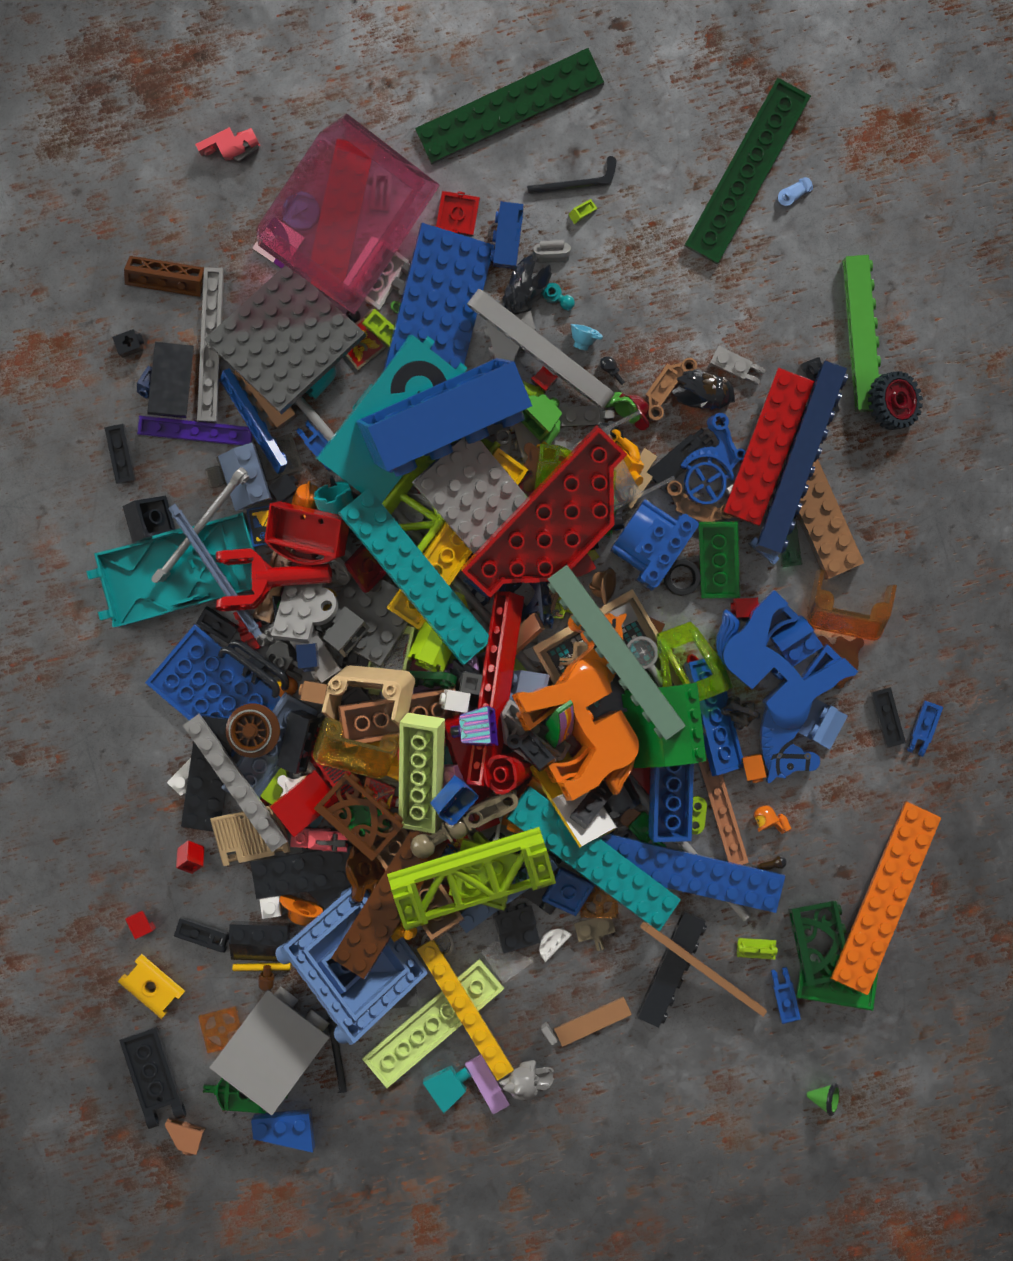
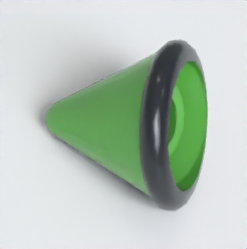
(826, 1098)

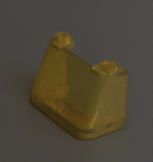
(353, 755)

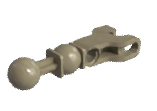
(488, 809)

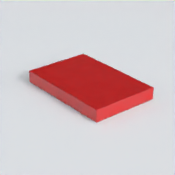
(297, 805)

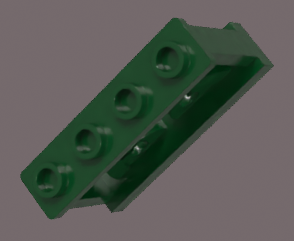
(800, 924)

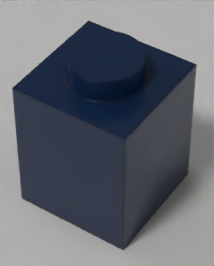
(307, 656)

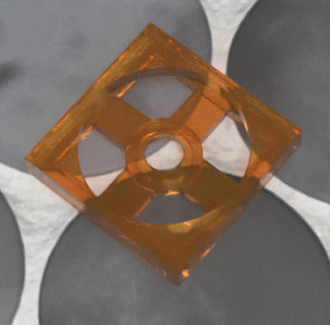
(612, 913)
(203, 1018)

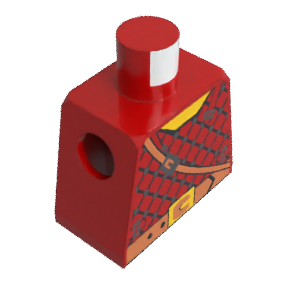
(382, 791)

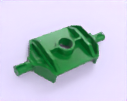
(230, 1098)

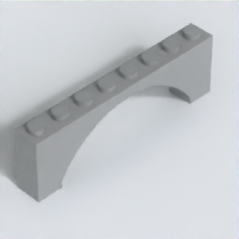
(506, 349)

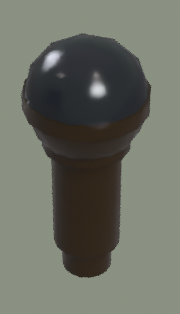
(778, 862)

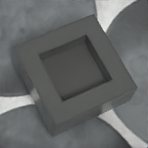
(470, 683)

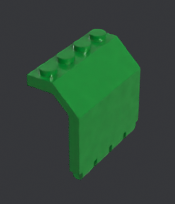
(681, 748)

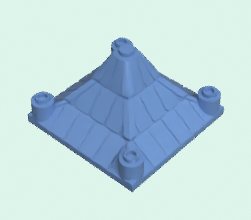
(347, 997)

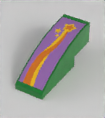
(560, 724)

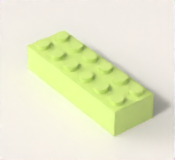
(420, 770)

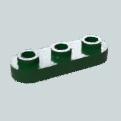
(432, 679)

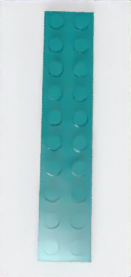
(415, 576)
(596, 861)

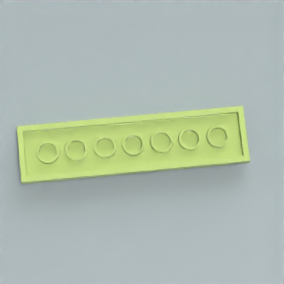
(429, 1026)

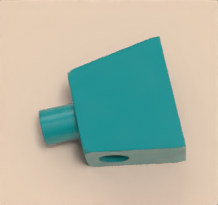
(446, 1086)

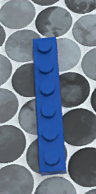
(256, 425)

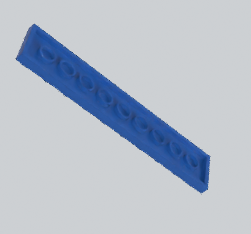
(703, 874)

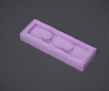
(487, 1084)

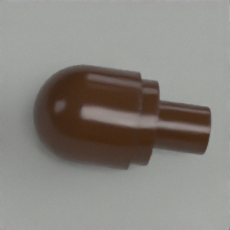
(266, 979)

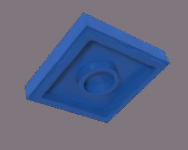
(568, 892)

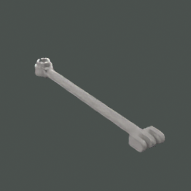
(239, 477)

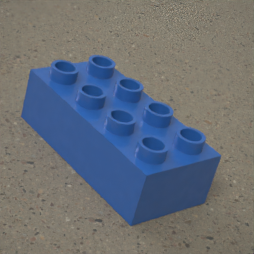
(444, 414)

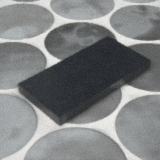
(170, 380)

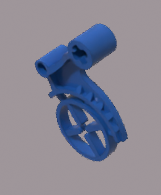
(723, 453)

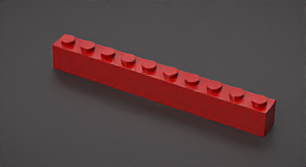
(497, 674)

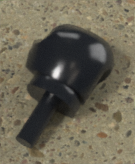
(609, 365)

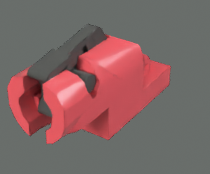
(230, 146)
(320, 839)

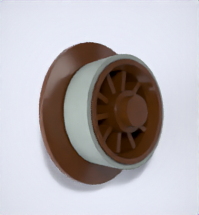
(252, 730)

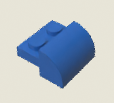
(796, 641)

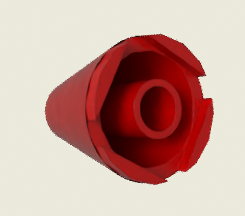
(506, 773)

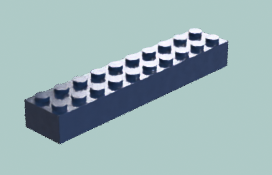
(799, 463)

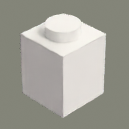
(454, 700)
(271, 907)

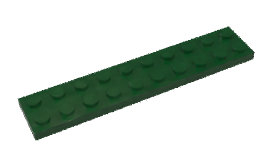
(509, 106)
(747, 170)

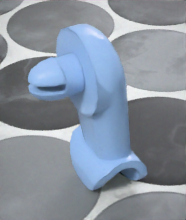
(792, 193)

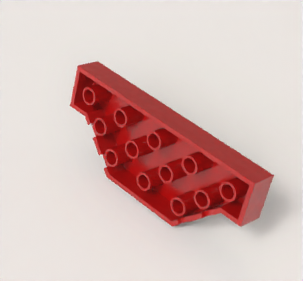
(555, 522)

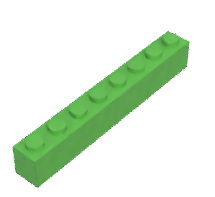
(861, 327)

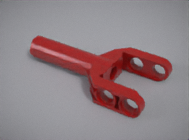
(266, 577)

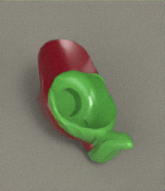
(629, 404)

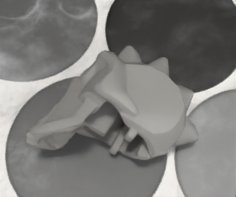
(527, 1079)

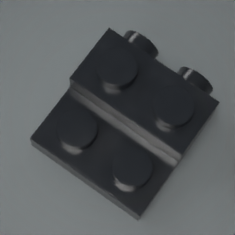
(516, 928)

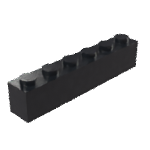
(670, 970)

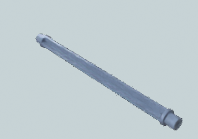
(212, 566)

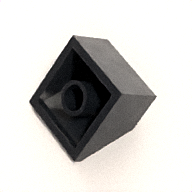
(148, 518)

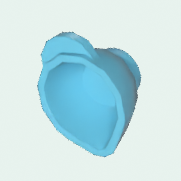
(584, 336)

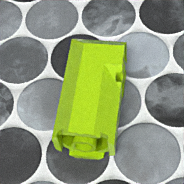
(429, 648)

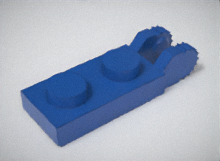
(315, 442)
(925, 726)
(785, 998)

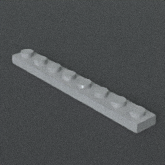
(209, 359)
(235, 782)

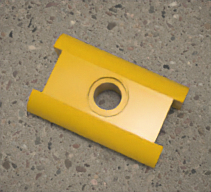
(147, 972)

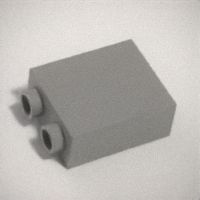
(271, 1049)

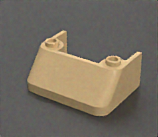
(395, 686)

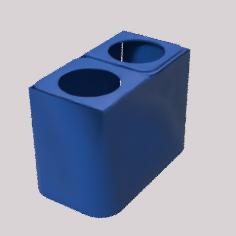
(465, 799)

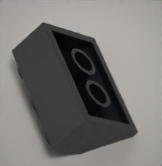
(257, 939)

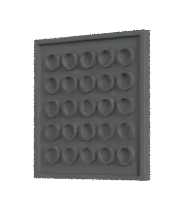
(285, 338)

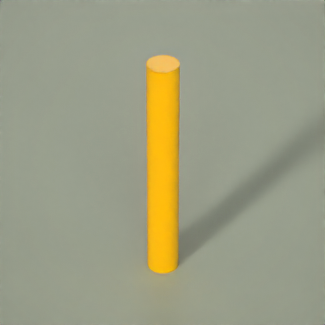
(259, 966)

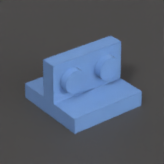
(823, 724)

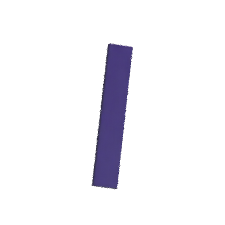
(194, 431)

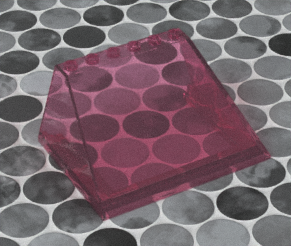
(345, 211)

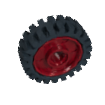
(895, 400)

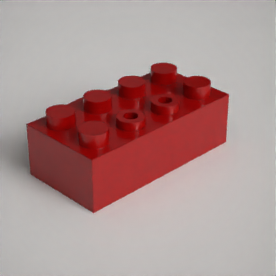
(310, 536)

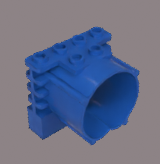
(653, 542)

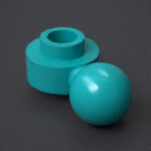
(566, 302)

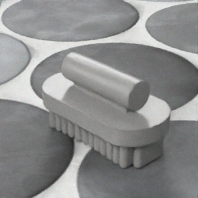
(552, 251)

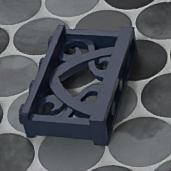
(540, 597)

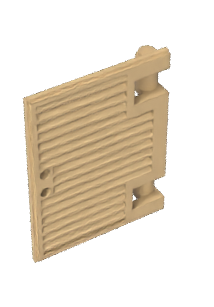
(240, 835)

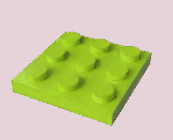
(501, 867)

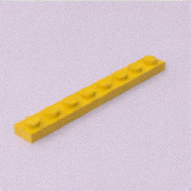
(465, 1009)

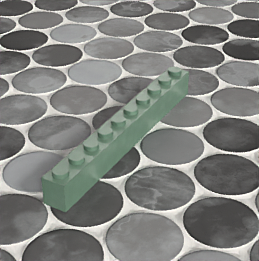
(616, 652)

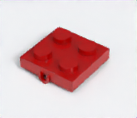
(458, 213)

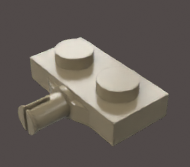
(594, 930)

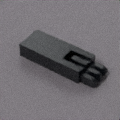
(670, 464)

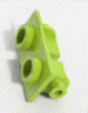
(756, 948)

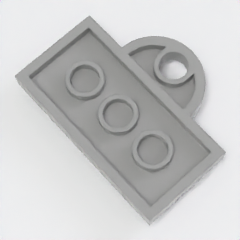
(302, 609)

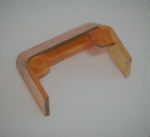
(824, 617)

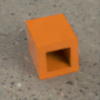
(754, 767)

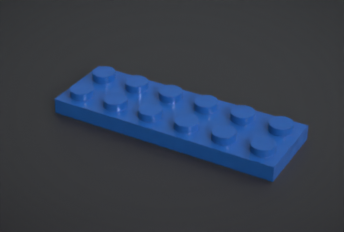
(718, 730)

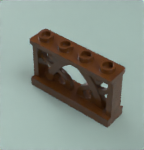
(332, 813)

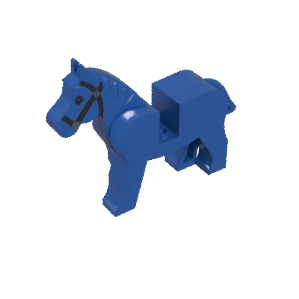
(790, 701)

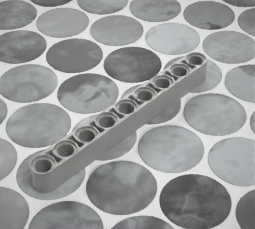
(540, 348)

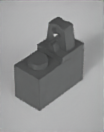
(346, 631)

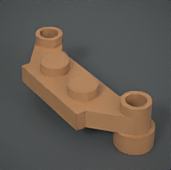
(664, 385)
(699, 512)

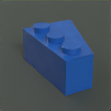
(507, 235)
(286, 1129)

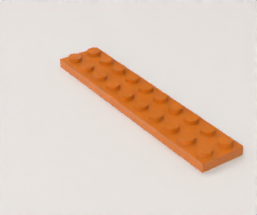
(886, 898)

